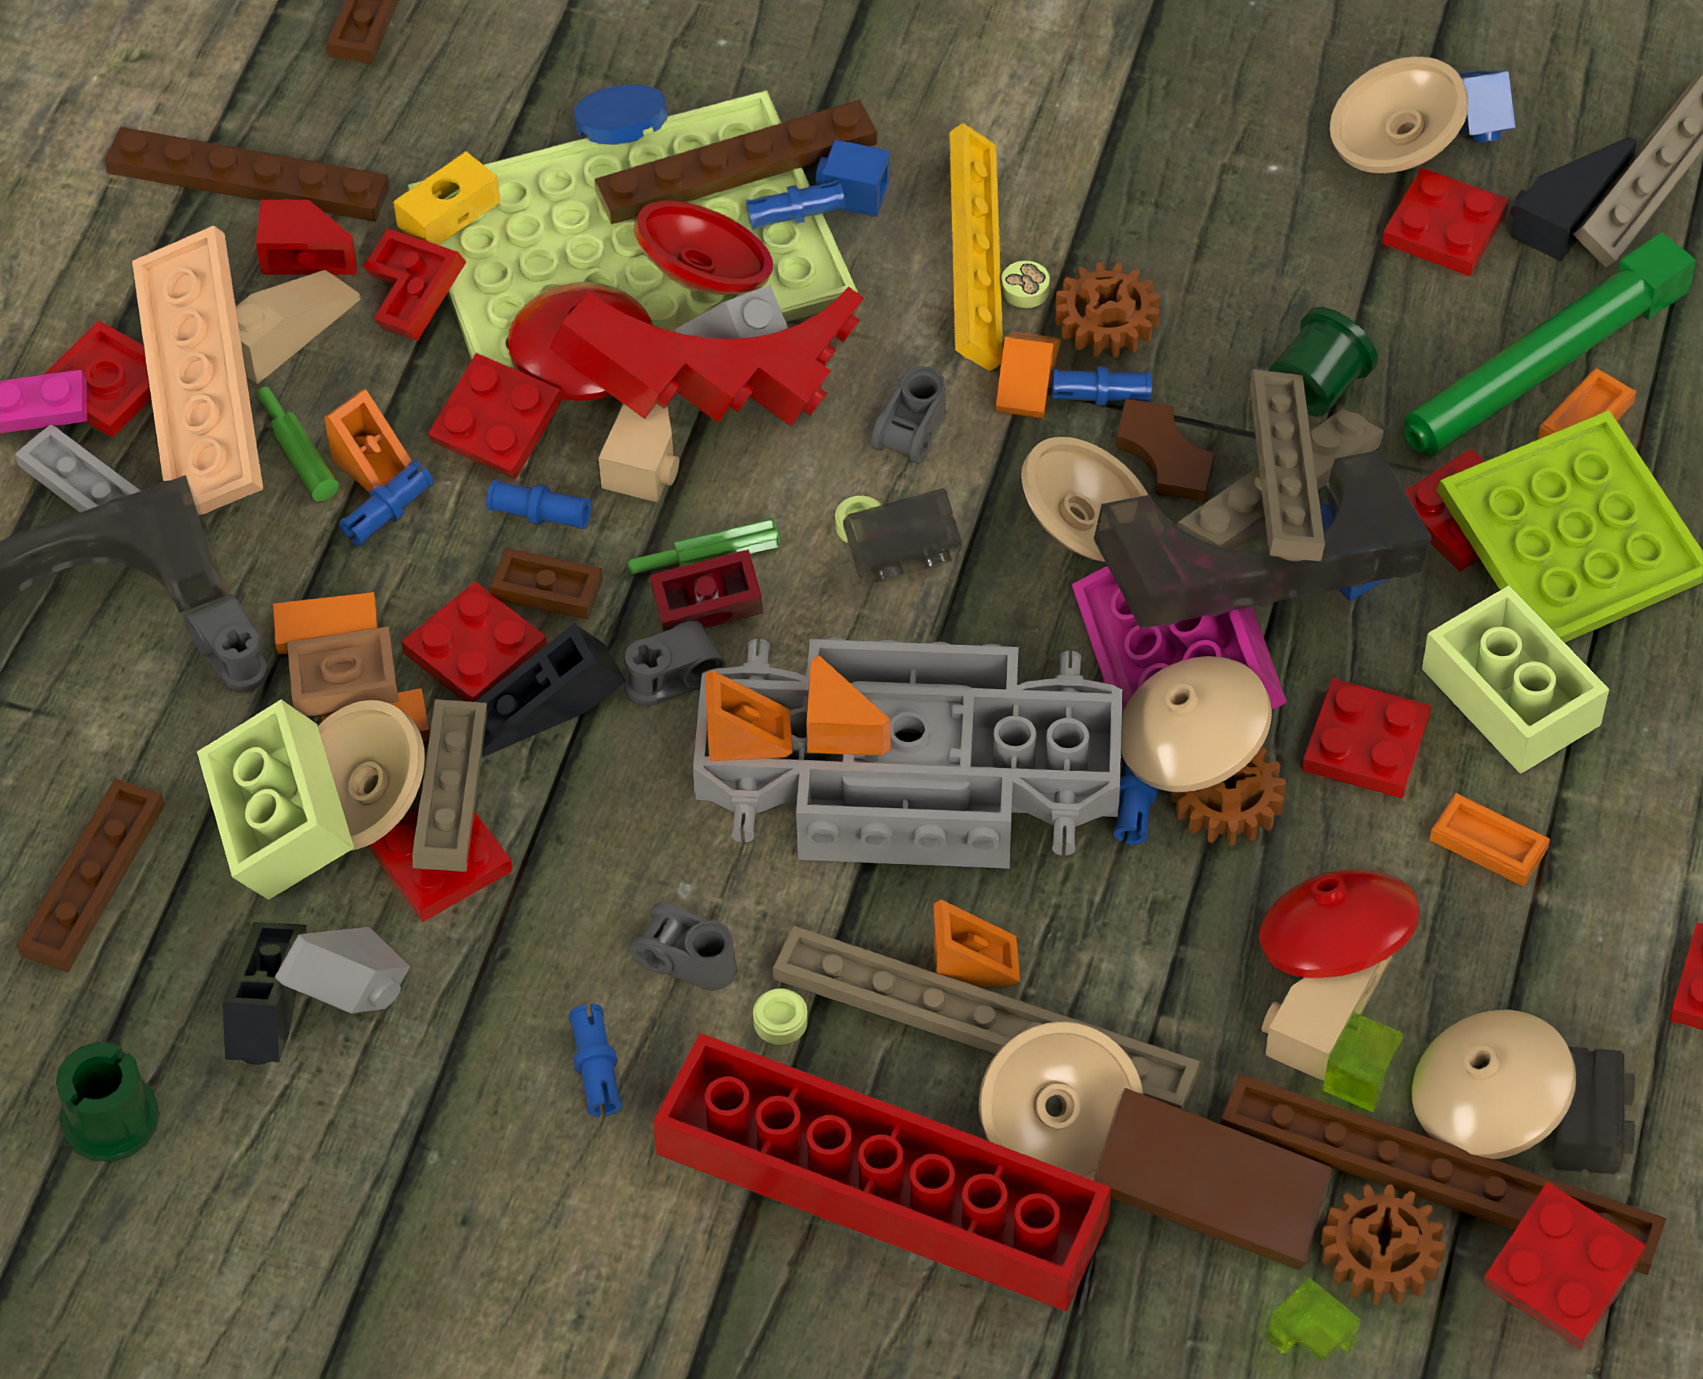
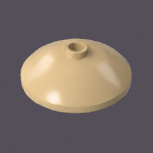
(1399, 115)
(1068, 484)
(1195, 724)
(374, 765)
(1058, 1061)
(1508, 1101)

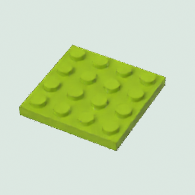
(1576, 527)

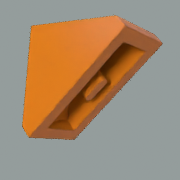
(1026, 374)
(364, 442)
(842, 717)
(744, 722)
(973, 948)

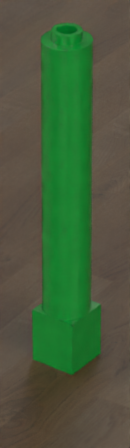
(1644, 285)

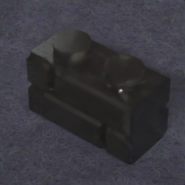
(902, 535)
(1595, 1127)

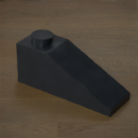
(1564, 197)
(549, 689)
(256, 1004)

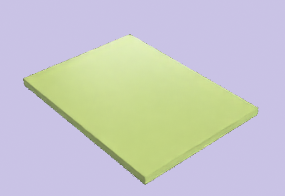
(558, 234)

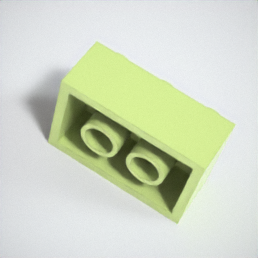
(1515, 679)
(274, 800)

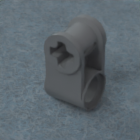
(912, 414)
(228, 643)
(673, 660)
(677, 947)

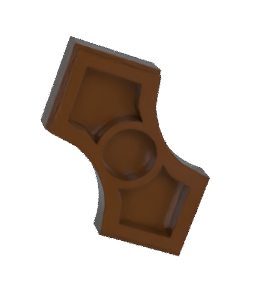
(1152, 436)

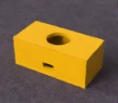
(436, 219)

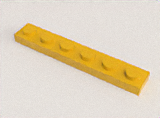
(976, 248)

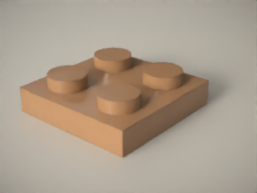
(341, 671)

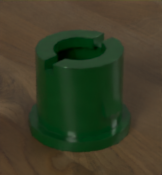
(1329, 356)
(111, 1125)

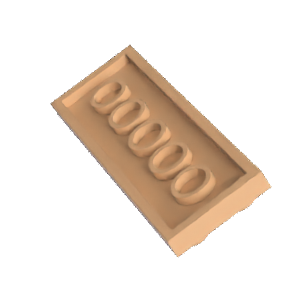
(197, 369)

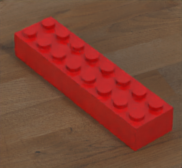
(883, 1171)

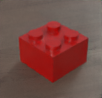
(1564, 1265)

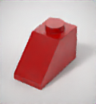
(302, 240)

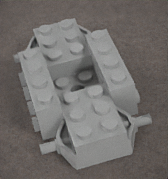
(953, 791)

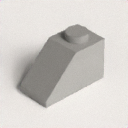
(739, 317)
(344, 969)

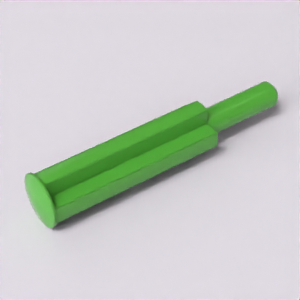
(299, 449)
(752, 536)

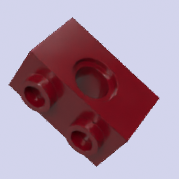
(708, 591)

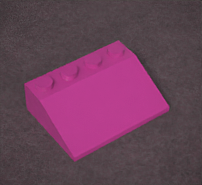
(1133, 654)

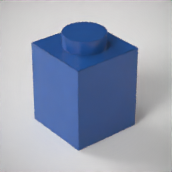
(861, 172)

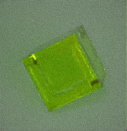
(1361, 1061)
(1313, 1321)

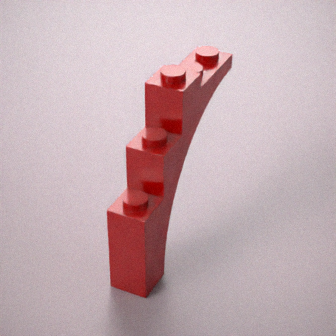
(652, 364)

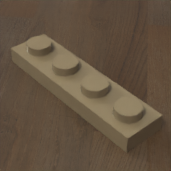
(450, 785)

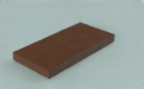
(1212, 1178)

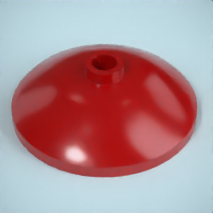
(702, 248)
(540, 321)
(1339, 923)

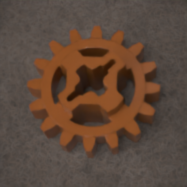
(1107, 309)
(1236, 803)
(1354, 1248)

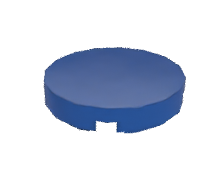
(620, 114)

